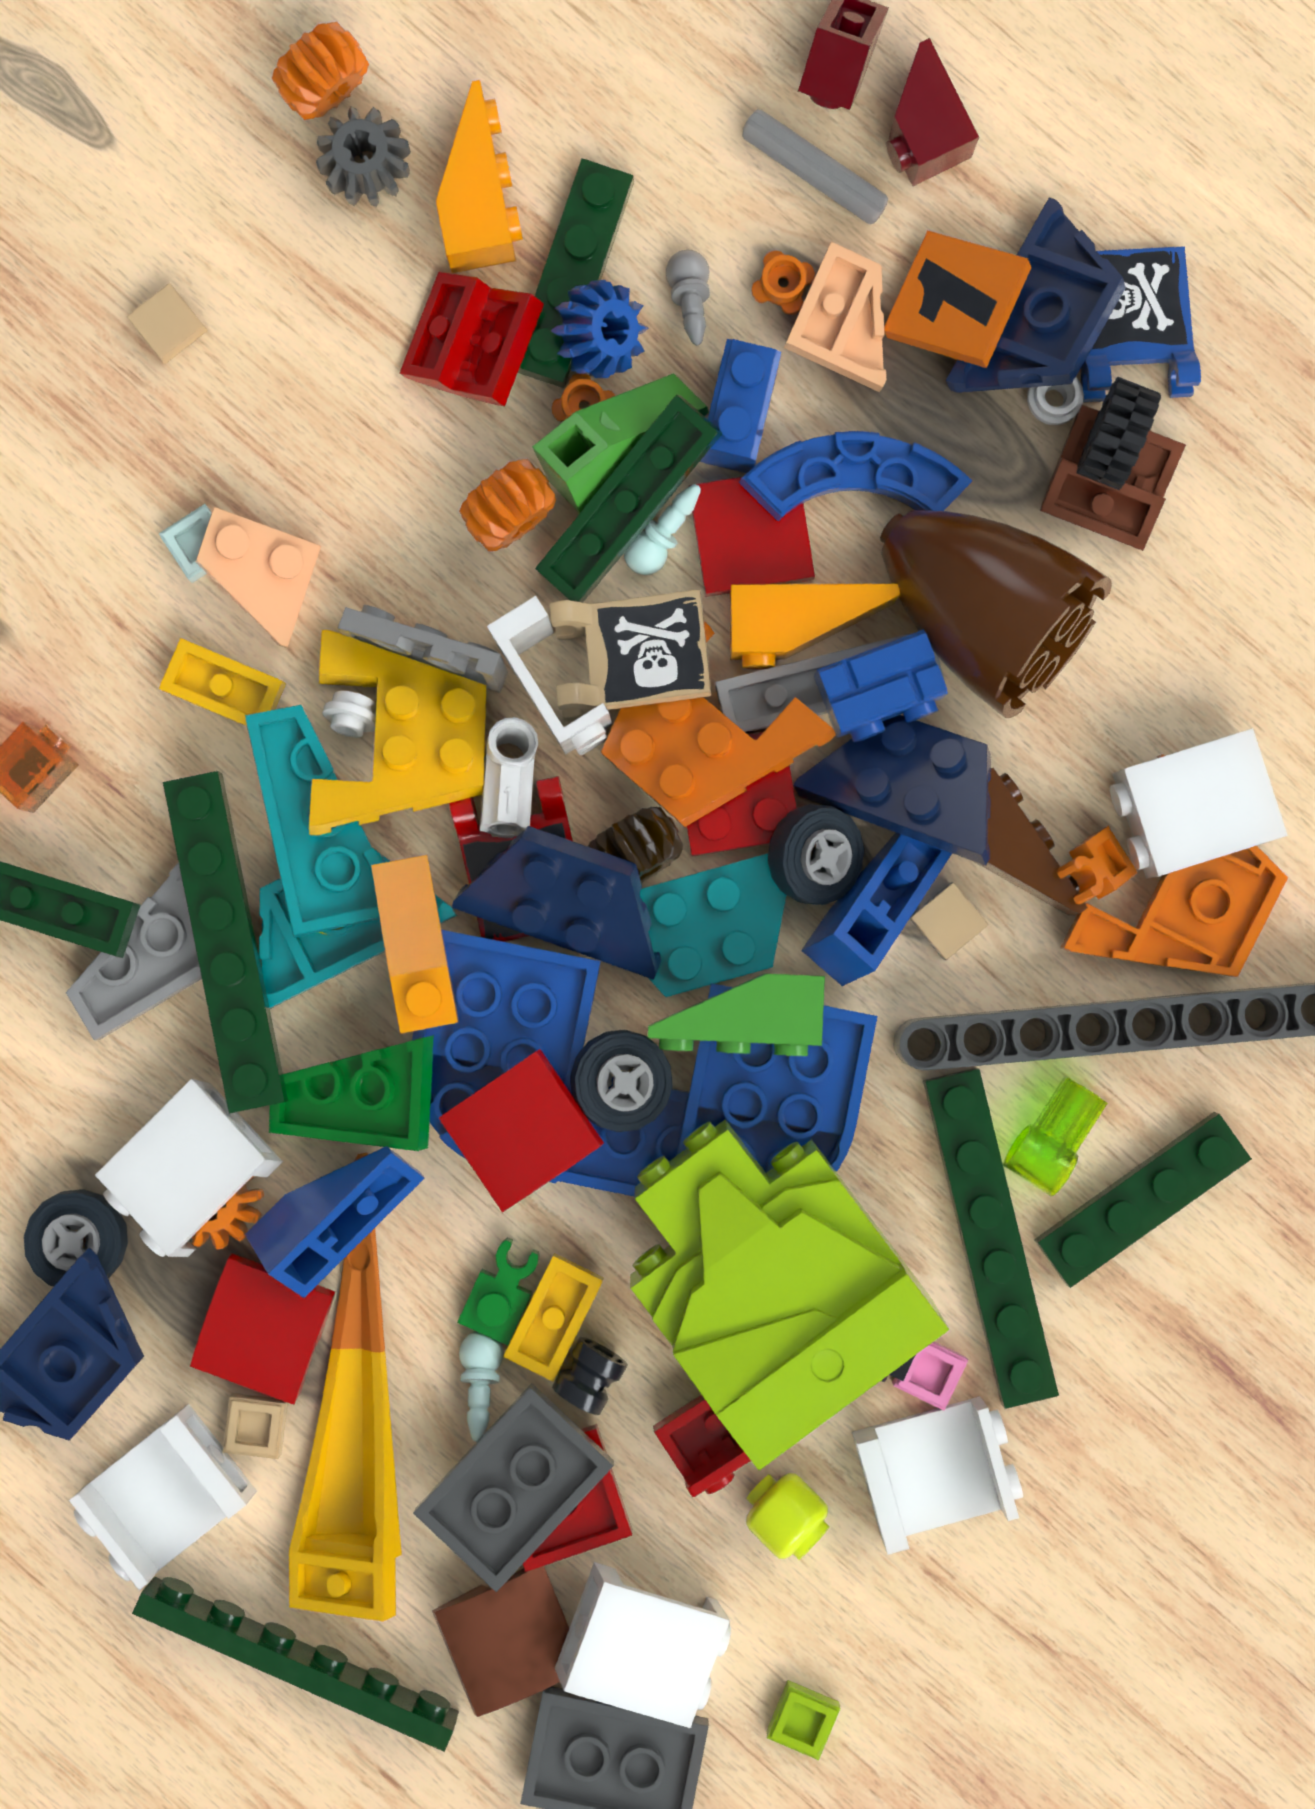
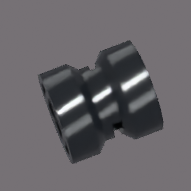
(591, 1372)

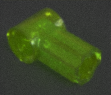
(1048, 1148)

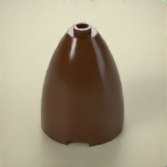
(992, 600)

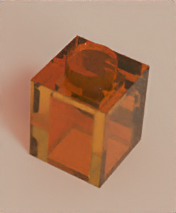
(33, 765)

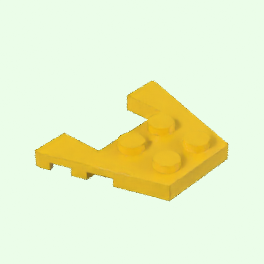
(425, 735)

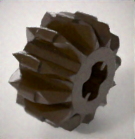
(643, 839)

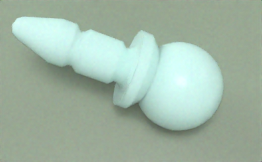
(650, 548)
(481, 1359)

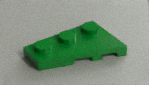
(362, 1098)

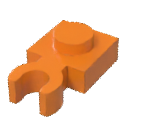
(1098, 866)

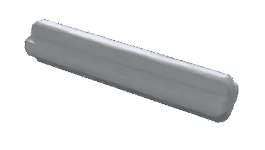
(815, 166)

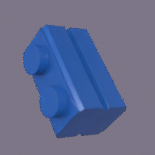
(741, 404)
(881, 685)

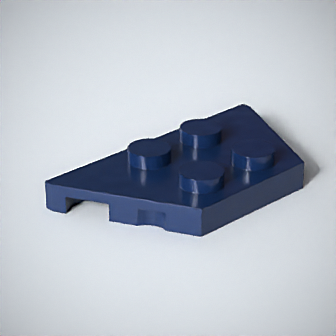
(1055, 314)
(911, 783)
(567, 899)
(67, 1353)

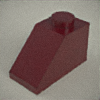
(842, 52)
(931, 122)

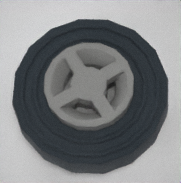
(833, 862)
(635, 1095)
(53, 1246)

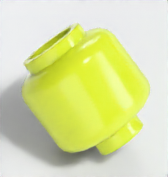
(786, 1515)

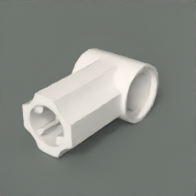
(508, 780)

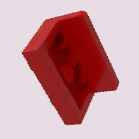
(700, 1447)

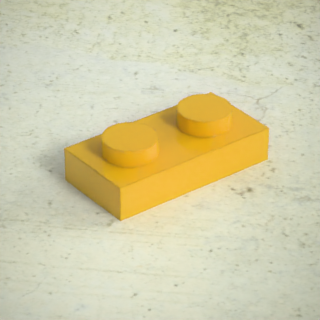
(219, 683)
(553, 1317)

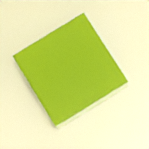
(803, 1720)

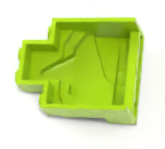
(774, 1287)

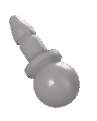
(688, 277)

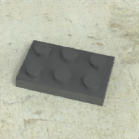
(514, 1487)
(610, 1757)

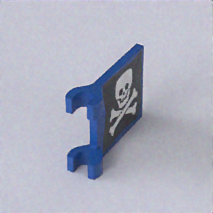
(1147, 323)

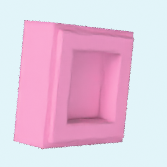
(933, 1375)

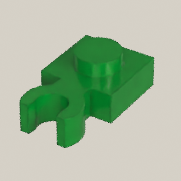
(497, 1299)

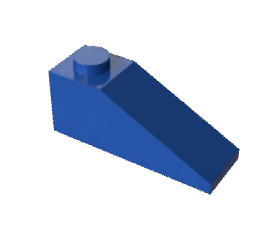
(875, 910)
(329, 1217)

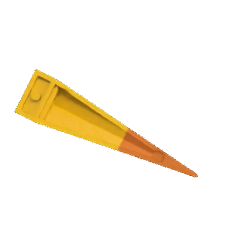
(349, 1503)

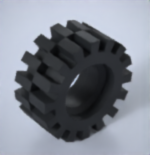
(1118, 433)

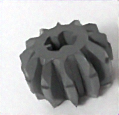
(353, 139)

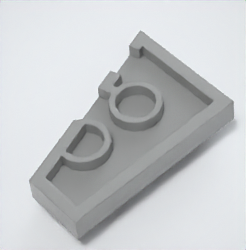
(425, 645)
(154, 968)

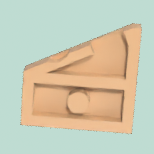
(843, 318)
(259, 569)

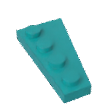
(324, 875)

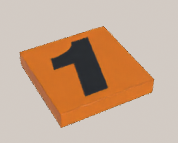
(957, 298)

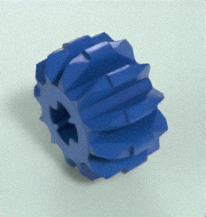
(600, 329)

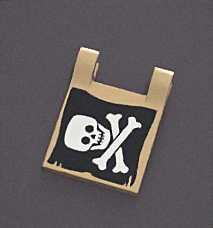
(635, 651)

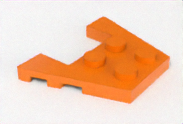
(698, 758)
(1194, 920)

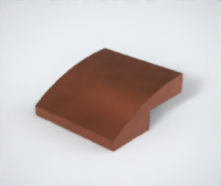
(1118, 514)
(504, 1639)

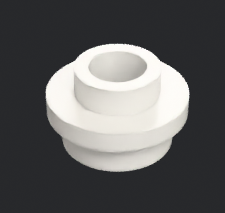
(1051, 415)
(350, 713)

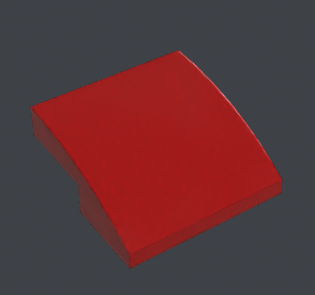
(471, 338)
(521, 1130)
(261, 1331)

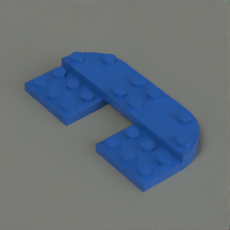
(536, 999)

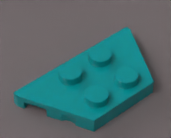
(714, 925)
(309, 960)

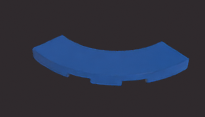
(854, 464)

